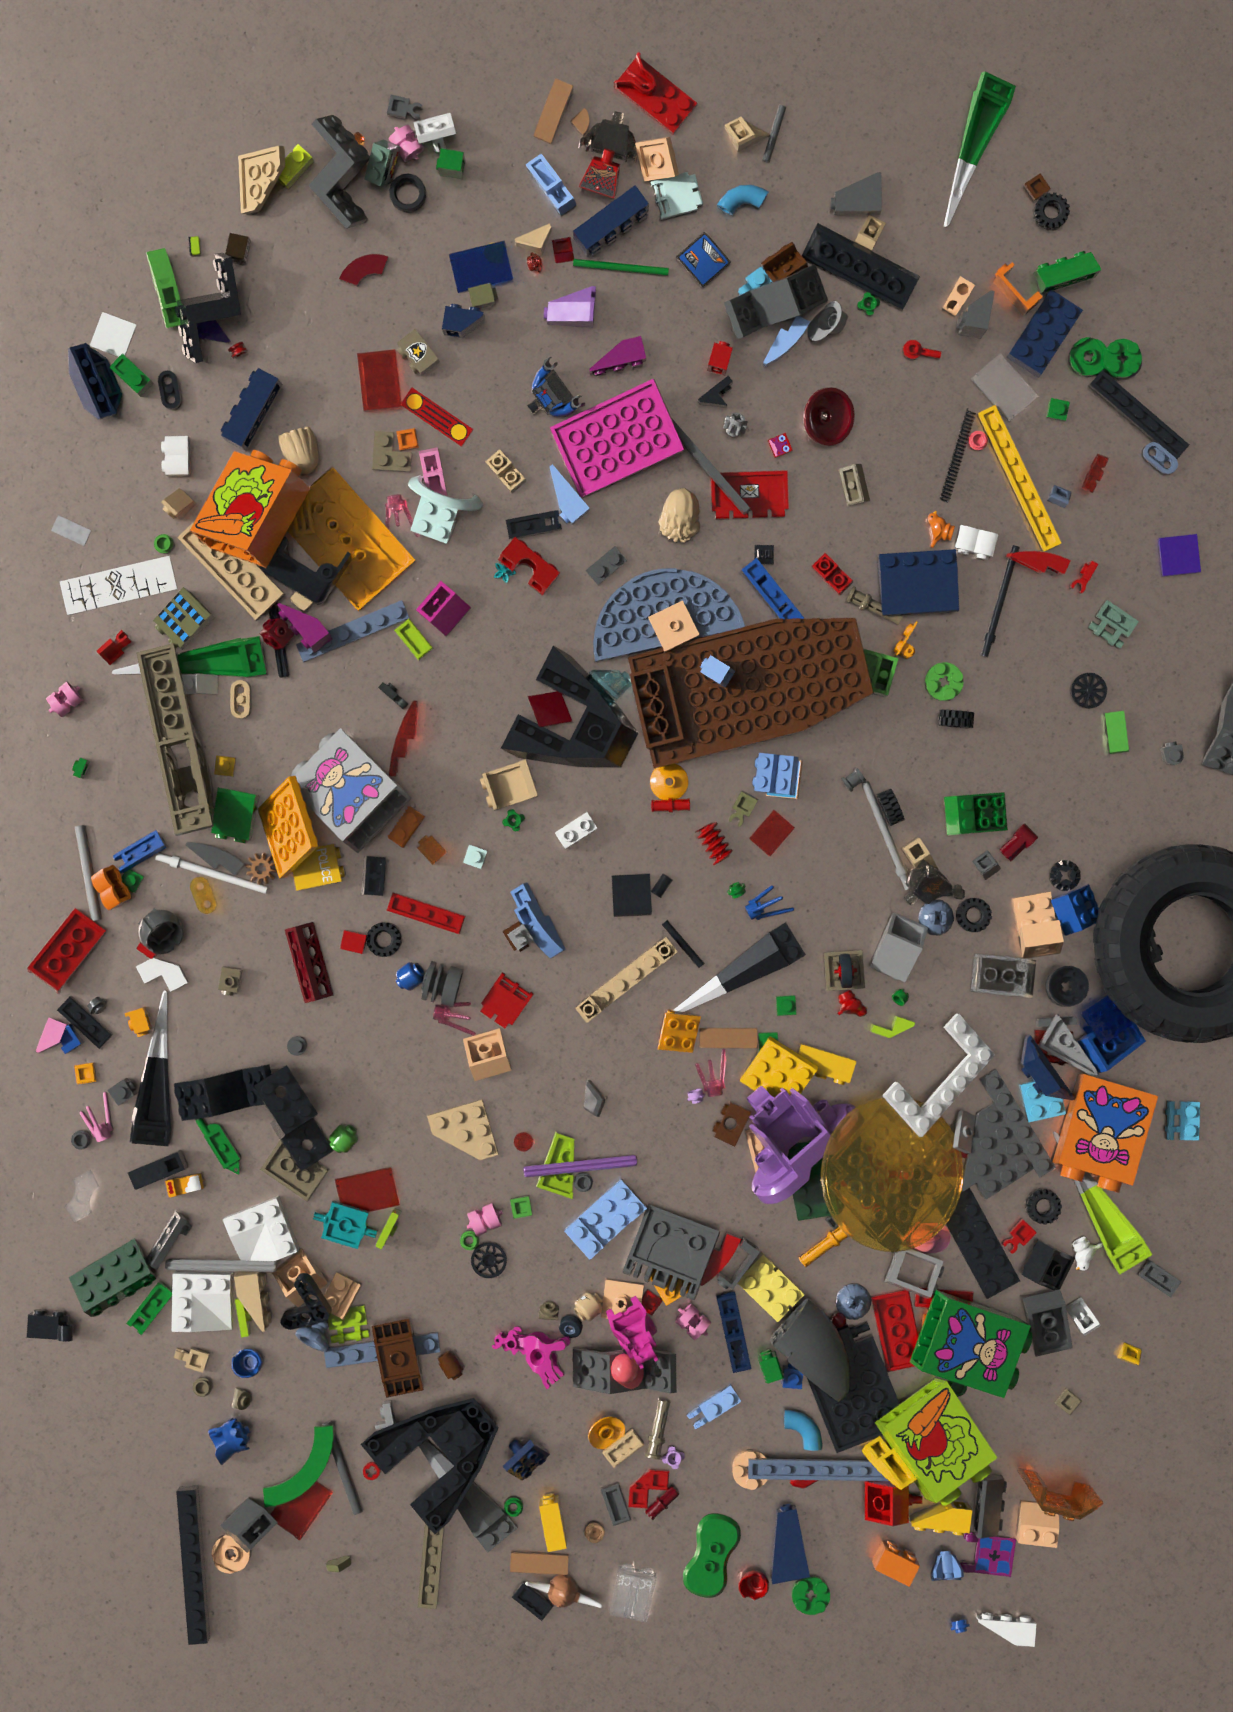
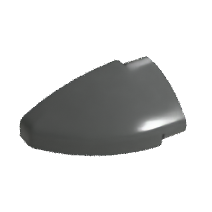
(815, 1349)

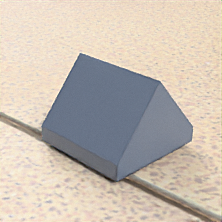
(1059, 496)

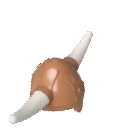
(563, 1591)

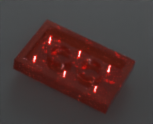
(379, 380)

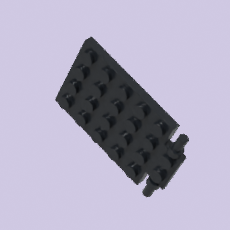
(869, 1394)

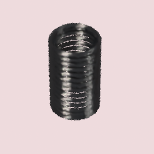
(662, 885)

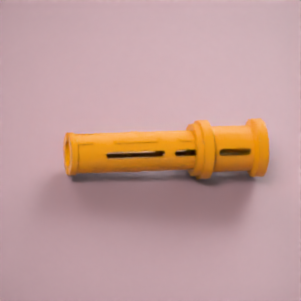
(833, 1239)

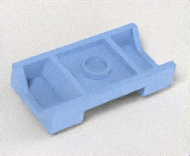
(605, 1219)

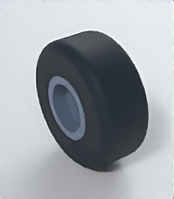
(570, 1321)

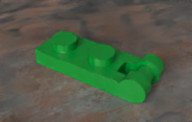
(150, 1307)

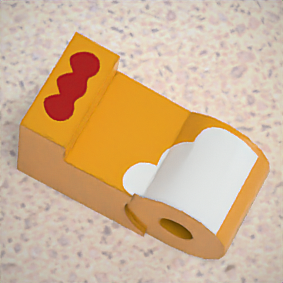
(184, 1184)

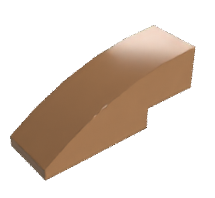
(553, 111)

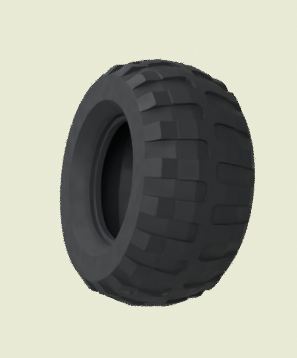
(1124, 943)

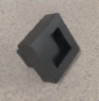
(764, 554)

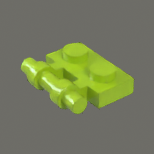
(355, 1318)

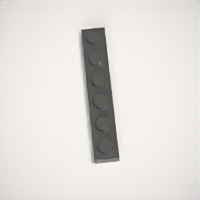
(1017, 1123)

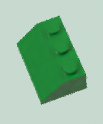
(1066, 272)

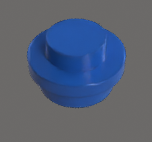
(960, 1626)

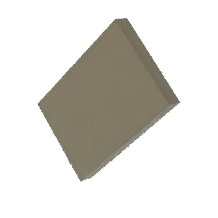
(285, 1171)

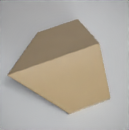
(744, 134)
(535, 240)

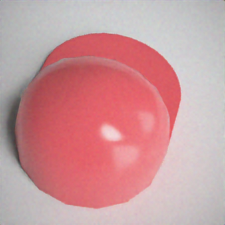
(626, 1371)

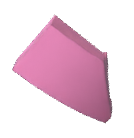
(51, 1035)

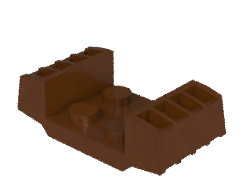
(397, 1358)

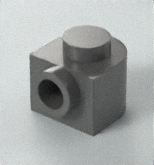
(1172, 753)

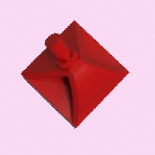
(888, 1503)

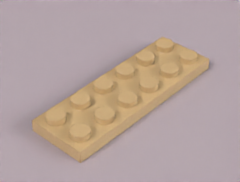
(240, 578)

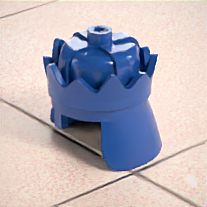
(229, 1439)

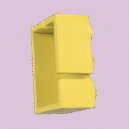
(770, 1288)

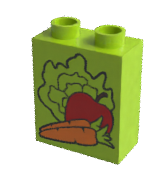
(937, 1442)

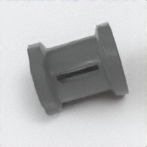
(853, 779)

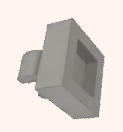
(520, 937)

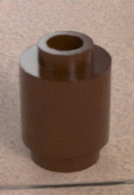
(450, 1365)

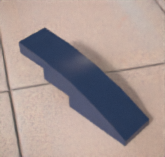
(733, 1332)

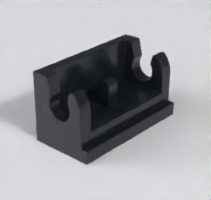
(373, 875)

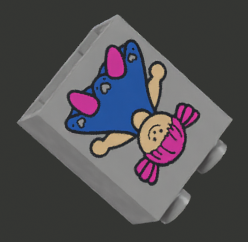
(349, 790)

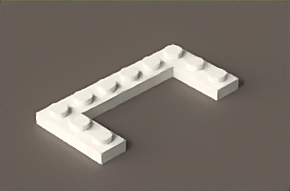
(923, 1117)

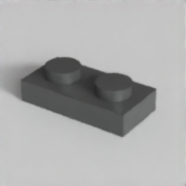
(606, 565)
(1159, 1278)

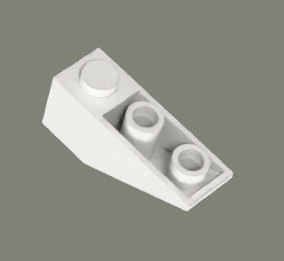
(1016, 1630)

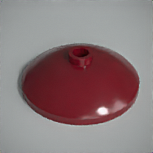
(837, 416)

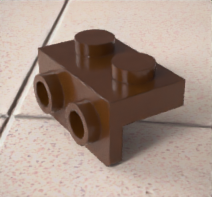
(784, 263)

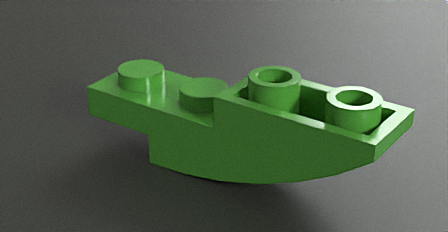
(164, 285)

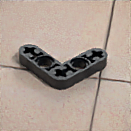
(312, 1306)

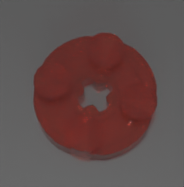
(1095, 473)

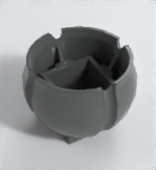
(165, 936)

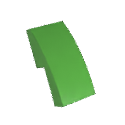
(1117, 732)

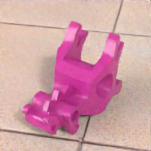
(634, 1332)
(539, 1351)

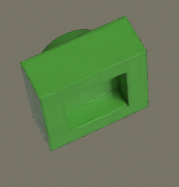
(521, 1207)

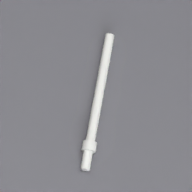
(175, 862)

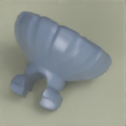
(928, 915)
(850, 1294)
(314, 1336)

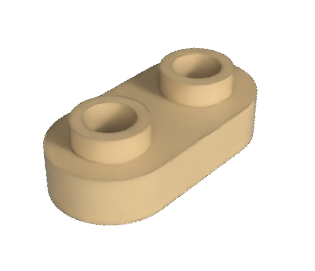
(240, 699)

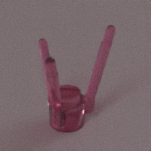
(395, 504)
(443, 1013)
(714, 1087)

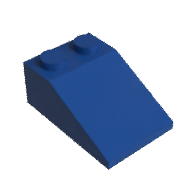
(1112, 1052)

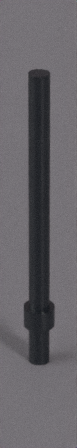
(990, 636)

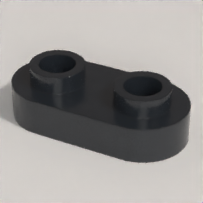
(169, 390)

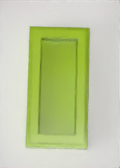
(413, 639)

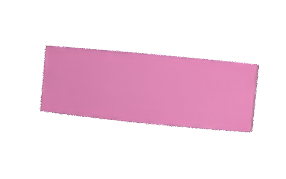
(433, 470)

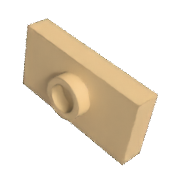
(623, 1448)

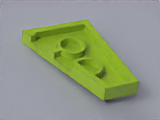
(560, 1151)

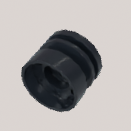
(1077, 983)

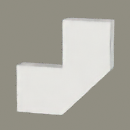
(170, 972)

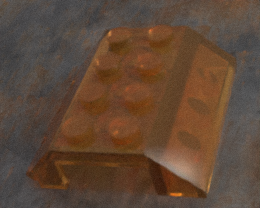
(1077, 1506)

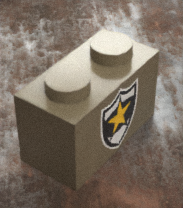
(417, 352)

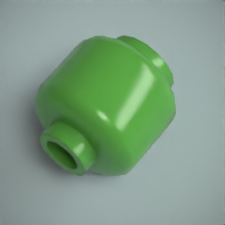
(343, 1138)

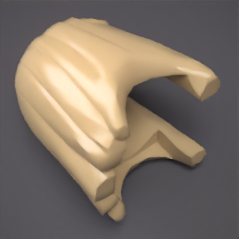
(300, 448)

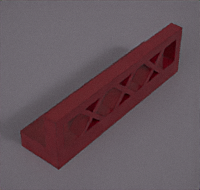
(305, 963)

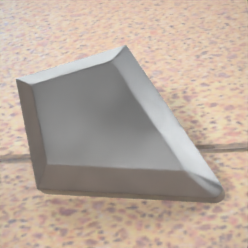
(593, 1099)

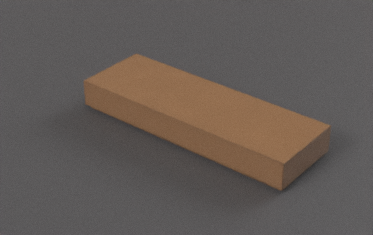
(539, 1563)

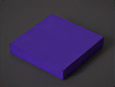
(1179, 555)

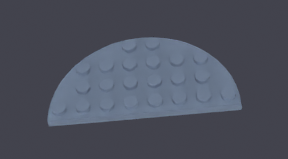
(624, 620)

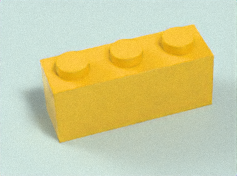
(829, 1064)

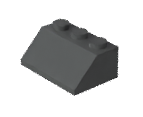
(975, 319)
(989, 1506)

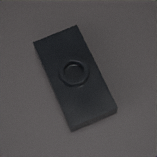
(532, 1601)

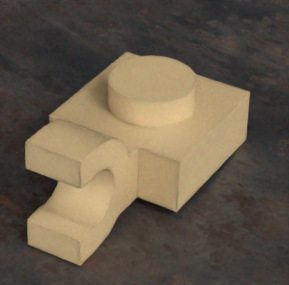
(194, 1359)

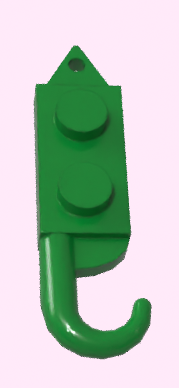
(220, 1145)

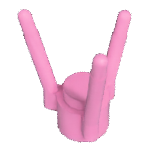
(99, 1131)

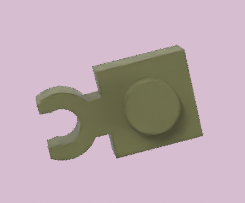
(744, 805)

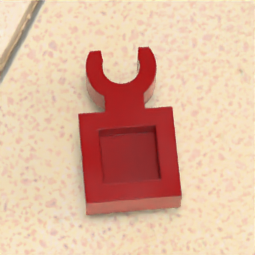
(1021, 1233)

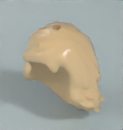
(680, 516)

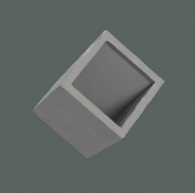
(899, 947)

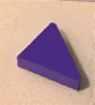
(212, 331)

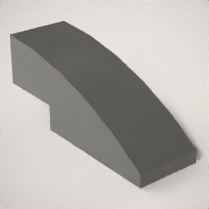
(216, 857)

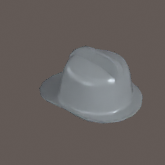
(828, 321)

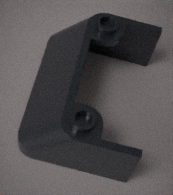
(304, 581)

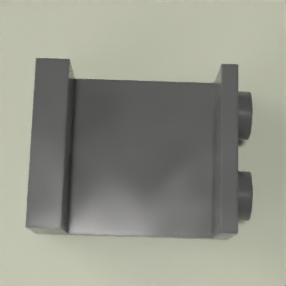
(753, 1252)

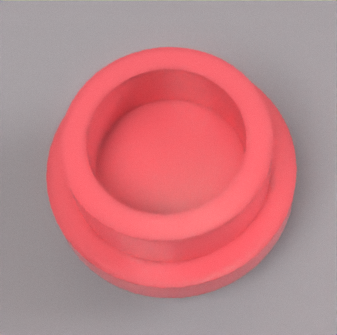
(978, 440)

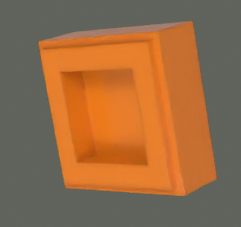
(407, 439)

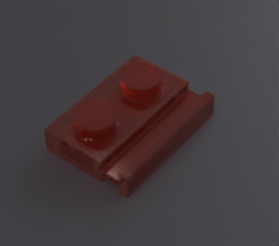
(771, 833)

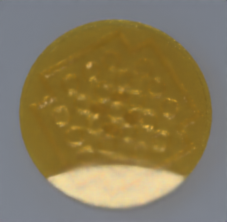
(887, 1181)

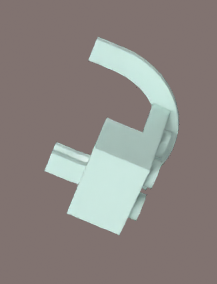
(438, 512)

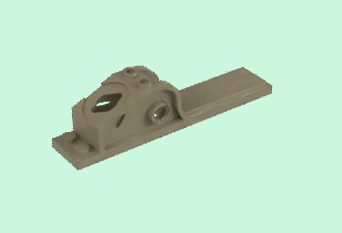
(171, 727)

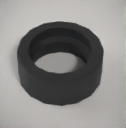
(407, 178)

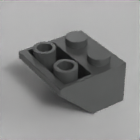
(248, 1524)

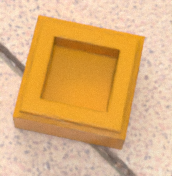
(85, 1073)

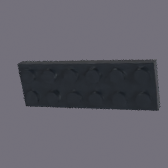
(860, 266)
(980, 1246)

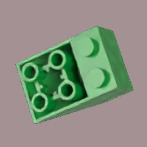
(975, 813)

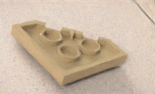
(258, 176)
(465, 1129)

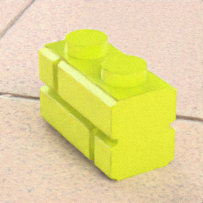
(295, 165)

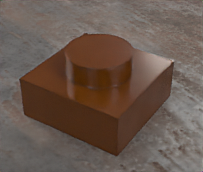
(1037, 187)

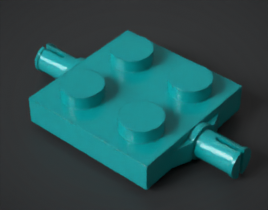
(345, 1224)

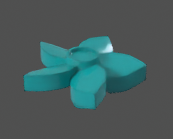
(503, 572)

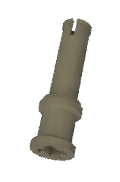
(866, 602)
(656, 1439)

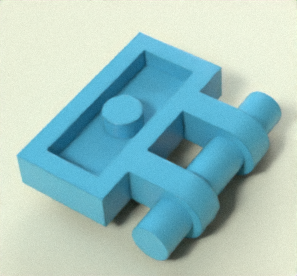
(1188, 1120)

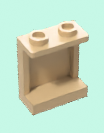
(508, 785)

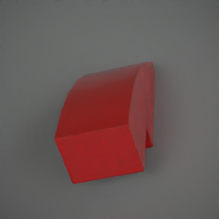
(1040, 561)
(721, 1256)

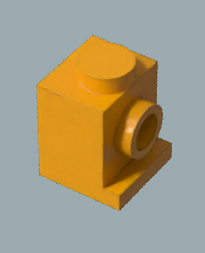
(139, 1021)

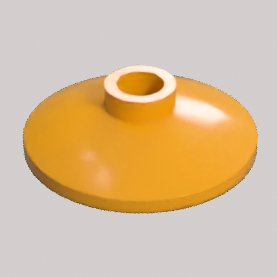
(665, 791)
(606, 1432)

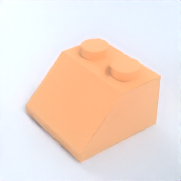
(1041, 938)
(487, 1054)
(290, 1269)
(1036, 1527)

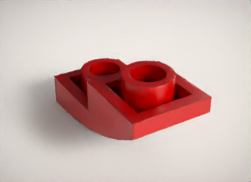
(832, 574)

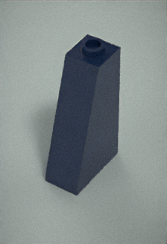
(789, 1554)

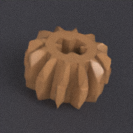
(258, 862)

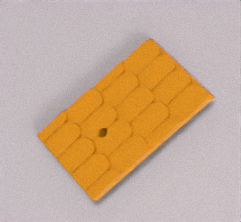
(357, 530)

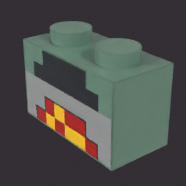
(382, 162)

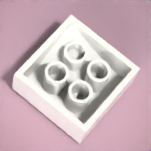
(261, 1232)
(202, 1301)

